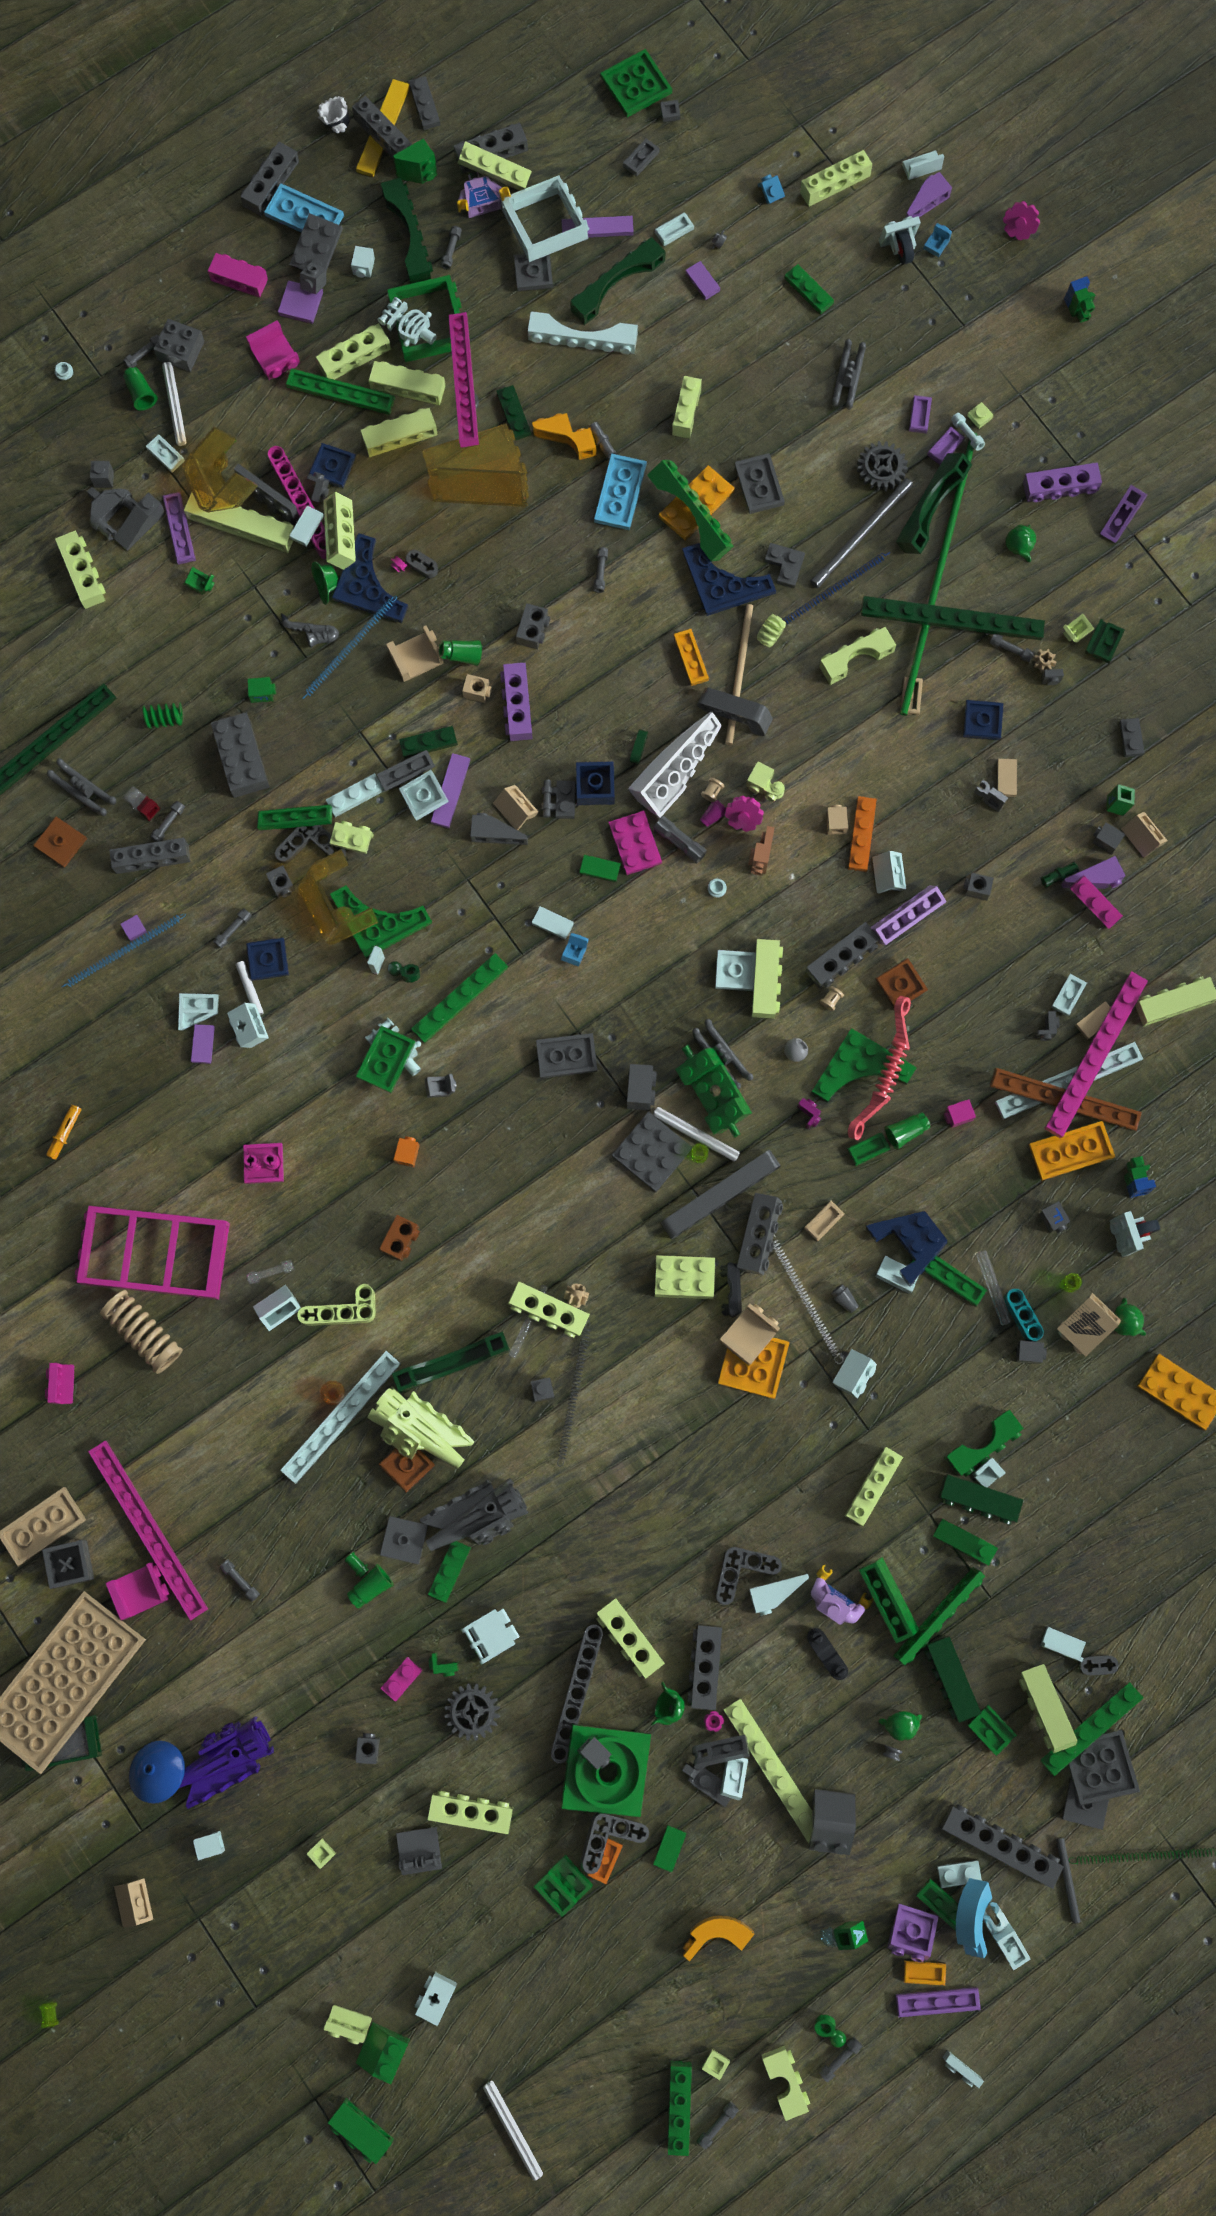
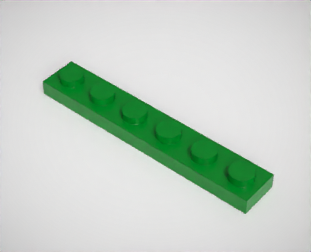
(340, 391)
(460, 998)
(942, 1612)
(1093, 1728)

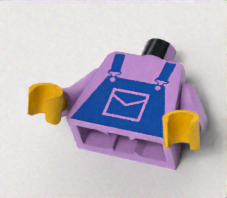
(481, 195)
(834, 1603)

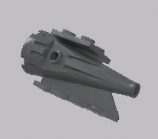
(476, 1514)

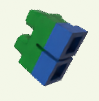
(1079, 299)
(1137, 1179)

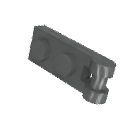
(720, 1751)

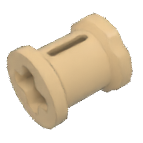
(712, 790)
(829, 1002)

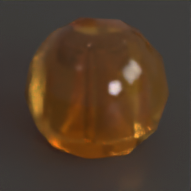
(332, 1392)

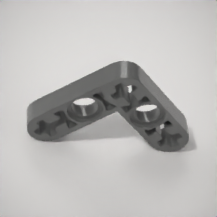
(311, 836)
(742, 1562)
(608, 1829)

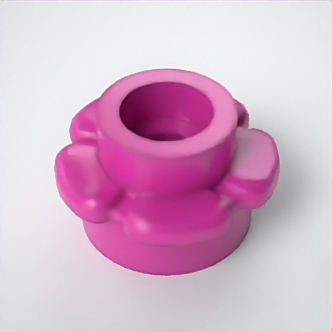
(398, 564)
(713, 1716)

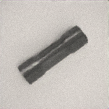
(678, 838)

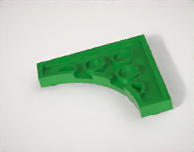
(390, 926)
(857, 1059)

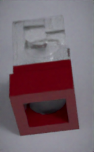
(141, 803)

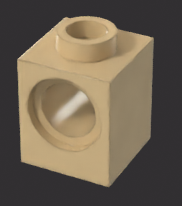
(472, 682)
(837, 820)

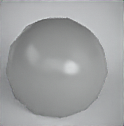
(796, 1050)

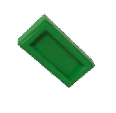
(600, 868)
(868, 1149)
(669, 1848)

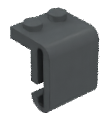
(832, 1822)

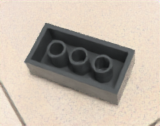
(240, 755)

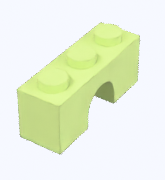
(686, 407)
(793, 2100)

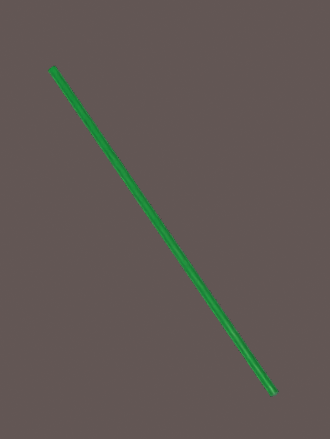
(935, 587)

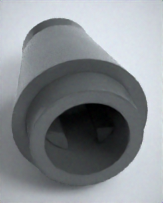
(844, 1298)

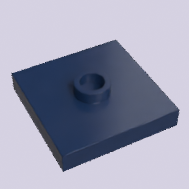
(333, 464)
(983, 720)
(267, 959)

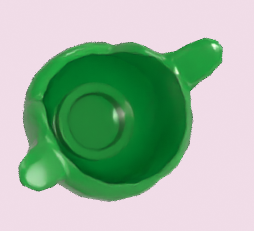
(1021, 541)
(1131, 1320)
(663, 1714)
(902, 1725)

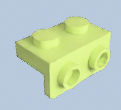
(351, 837)
(348, 2024)

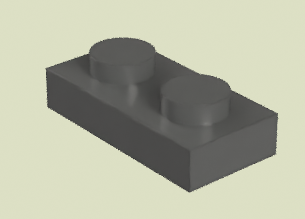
(641, 157)
(1131, 737)

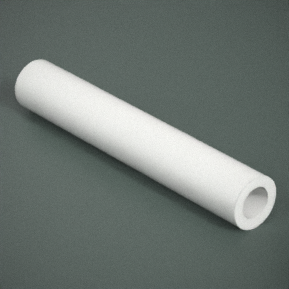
(248, 985)

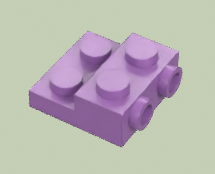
(912, 1933)

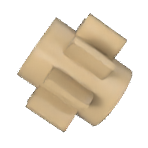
(1048, 656)
(576, 1295)

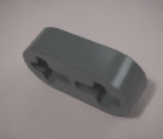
(419, 567)
(1099, 1670)

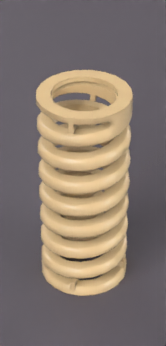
(119, 1305)

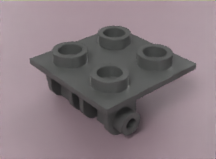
(419, 1851)

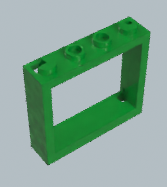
(439, 346)

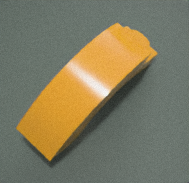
(714, 1927)

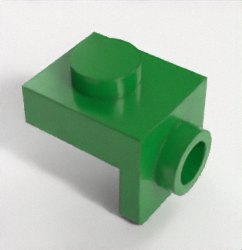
(199, 581)
(446, 1669)

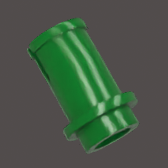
(357, 1565)

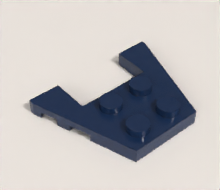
(917, 1235)

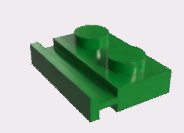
(991, 1730)

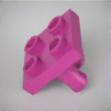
(263, 1163)

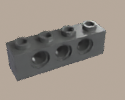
(379, 127)
(497, 139)
(277, 174)
(150, 855)
(862, 934)
(761, 1204)
(708, 1699)

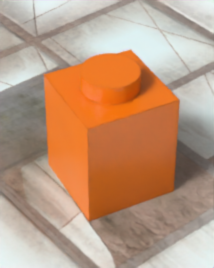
(406, 1151)

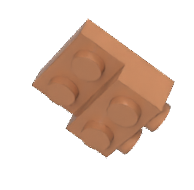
(760, 855)

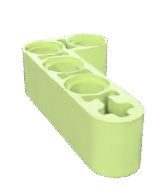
(337, 1310)

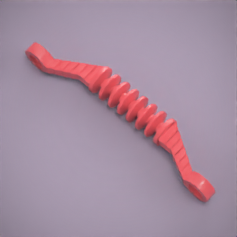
(880, 1098)

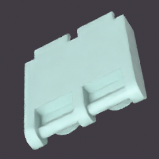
(491, 1634)

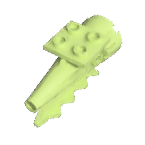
(417, 1426)

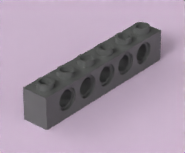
(1047, 1875)

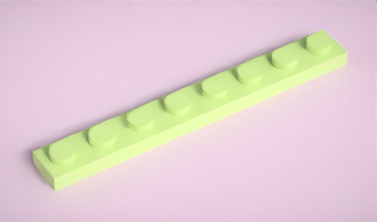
(771, 1766)

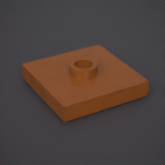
(60, 842)
(901, 981)
(404, 1470)

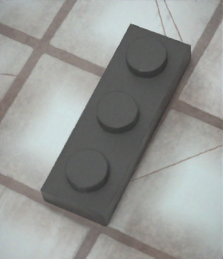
(424, 103)
(405, 770)

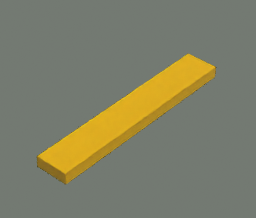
(390, 108)

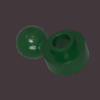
(409, 973)

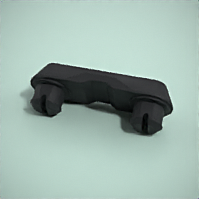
(734, 1304)
(827, 1654)

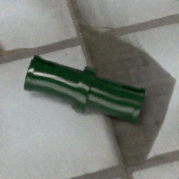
(1059, 874)

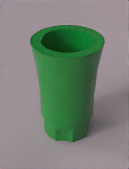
(140, 391)
(461, 651)
(906, 1129)
(370, 1587)

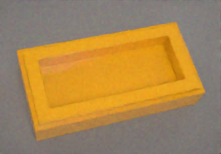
(924, 1973)

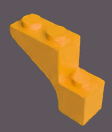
(559, 430)

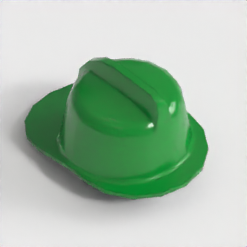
(325, 579)

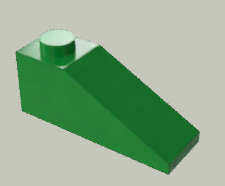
(965, 1542)

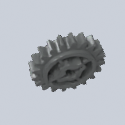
(883, 475)
(455, 1714)

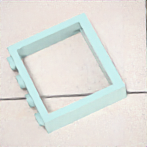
(535, 194)

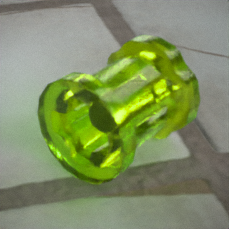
(701, 1147)
(1074, 1278)
(48, 2014)

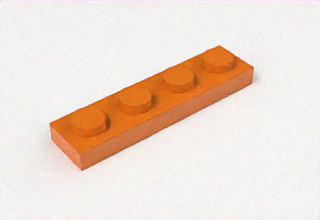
(862, 834)

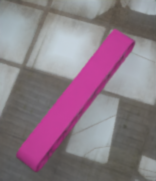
(297, 494)

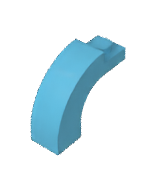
(970, 1916)

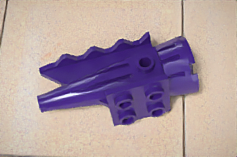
(226, 1759)

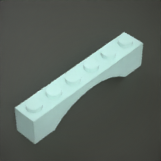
(617, 338)

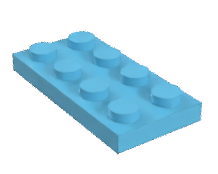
(293, 208)
(620, 491)

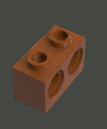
(395, 1236)

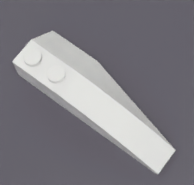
(669, 772)

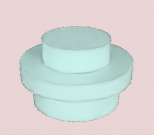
(63, 371)
(717, 888)

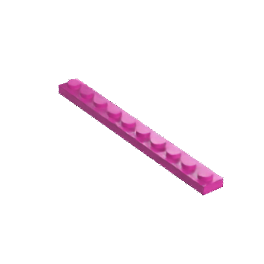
(463, 380)
(1095, 1055)
(148, 1530)

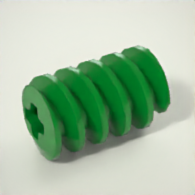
(163, 716)

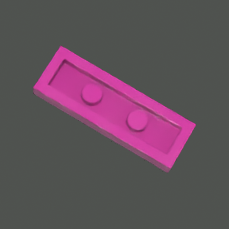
(1096, 902)

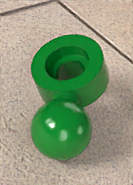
(825, 2027)

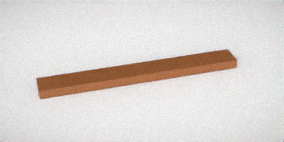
(1052, 1094)

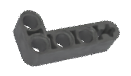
(736, 709)

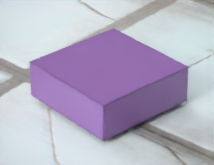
(133, 928)

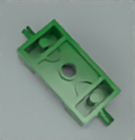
(703, 1073)

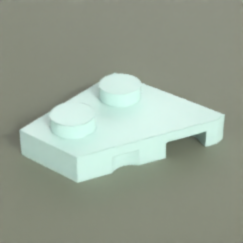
(196, 1008)

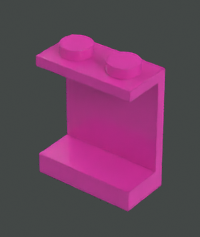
(272, 350)
(138, 1591)

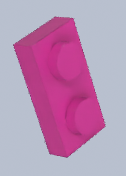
(401, 1679)

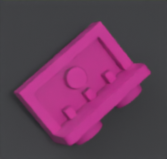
(60, 1383)

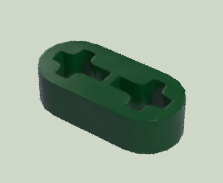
(639, 746)

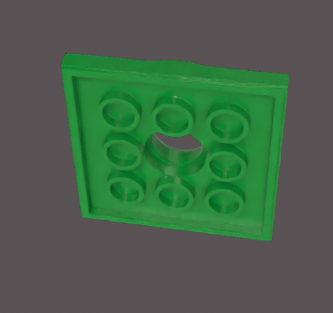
(584, 1788)

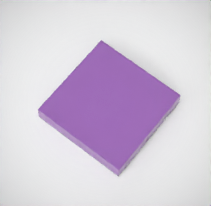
(299, 303)

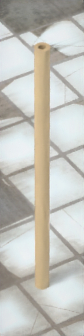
(740, 668)

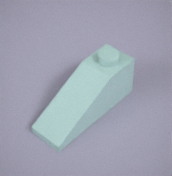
(771, 1595)

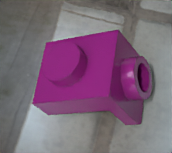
(810, 1109)

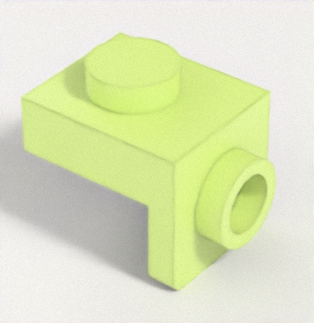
(1078, 628)

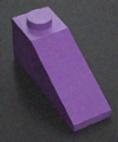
(932, 193)
(1123, 513)
(1100, 875)

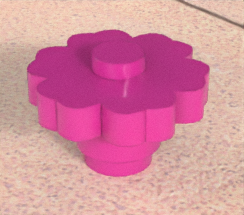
(1021, 220)
(744, 813)

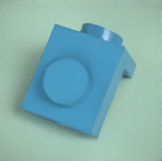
(771, 188)
(938, 240)
(575, 949)

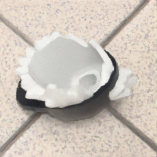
(334, 115)

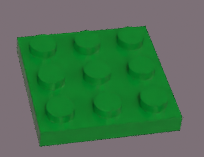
(636, 83)

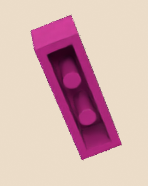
(238, 274)

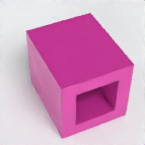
(959, 1113)

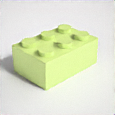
(684, 1277)

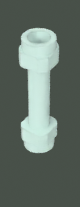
(976, 441)

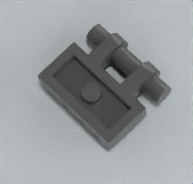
(564, 799)

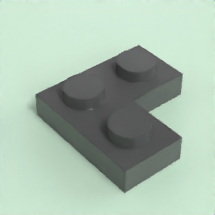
(789, 561)

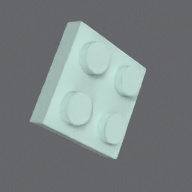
(423, 795)
(735, 970)

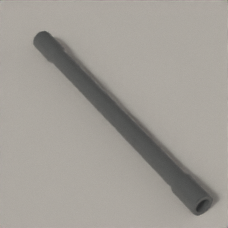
(898, 493)

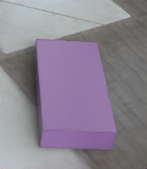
(702, 280)
(920, 414)
(946, 444)
(202, 1044)

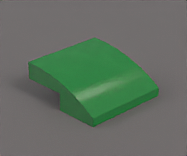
(563, 1885)

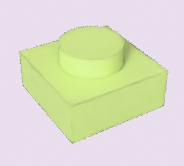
(980, 415)
(321, 1853)
(715, 2064)

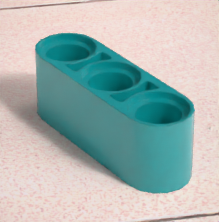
(1023, 1305)

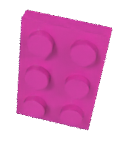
(635, 843)

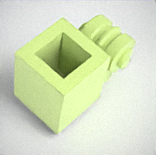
(760, 782)

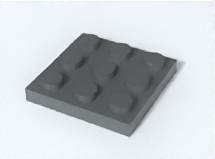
(652, 1152)
(1103, 1770)

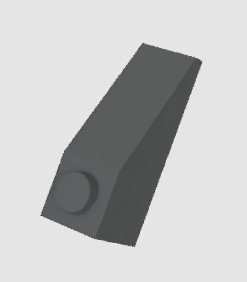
(140, 520)
(491, 830)

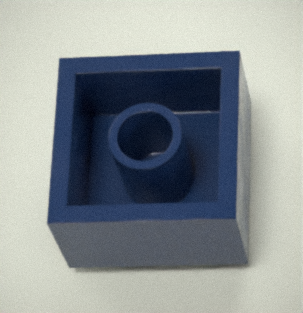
(595, 783)

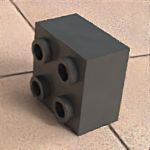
(179, 345)
(640, 1086)
(68, 1564)

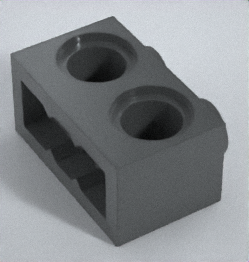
(528, 626)

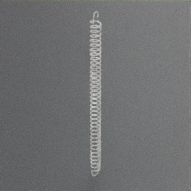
(809, 1302)

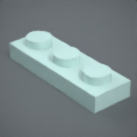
(355, 795)

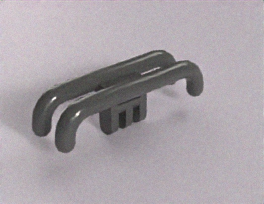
(848, 374)
(82, 788)
(723, 1051)

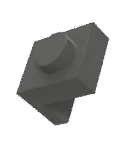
(320, 490)
(1051, 1026)
(440, 1086)

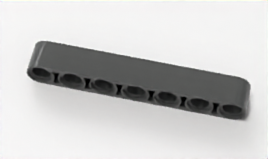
(720, 1194)
(583, 1684)

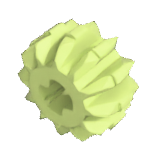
(771, 630)

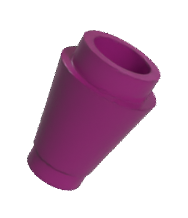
(713, 813)

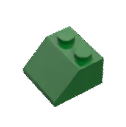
(416, 163)
(382, 2052)

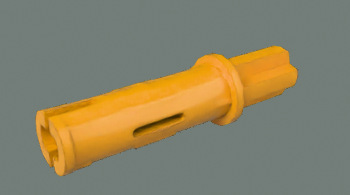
(63, 1132)

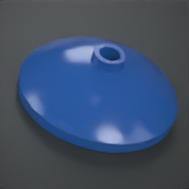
(165, 1774)

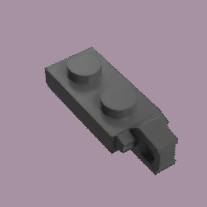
(706, 1782)

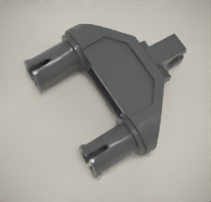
(105, 506)

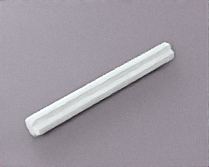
(174, 403)
(696, 1134)
(513, 2130)

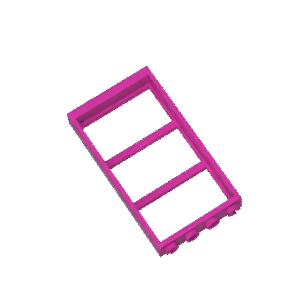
(216, 1261)

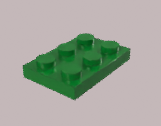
(386, 1059)

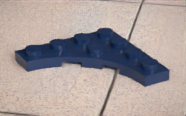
(361, 588)
(722, 589)

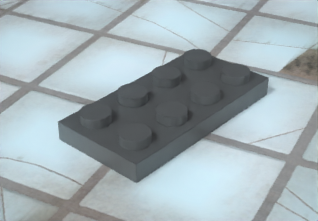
(275, 502)

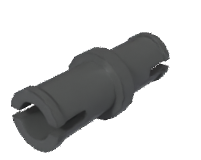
(602, 440)

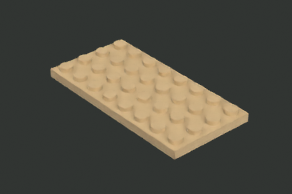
(64, 1681)

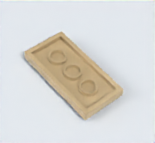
(41, 1526)

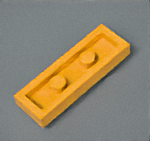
(691, 657)

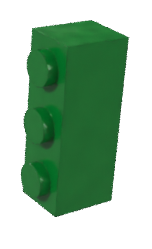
(360, 2131)

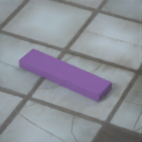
(604, 226)
(179, 528)
(451, 787)
(938, 2002)

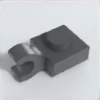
(993, 797)

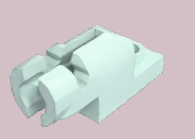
(1006, 1938)

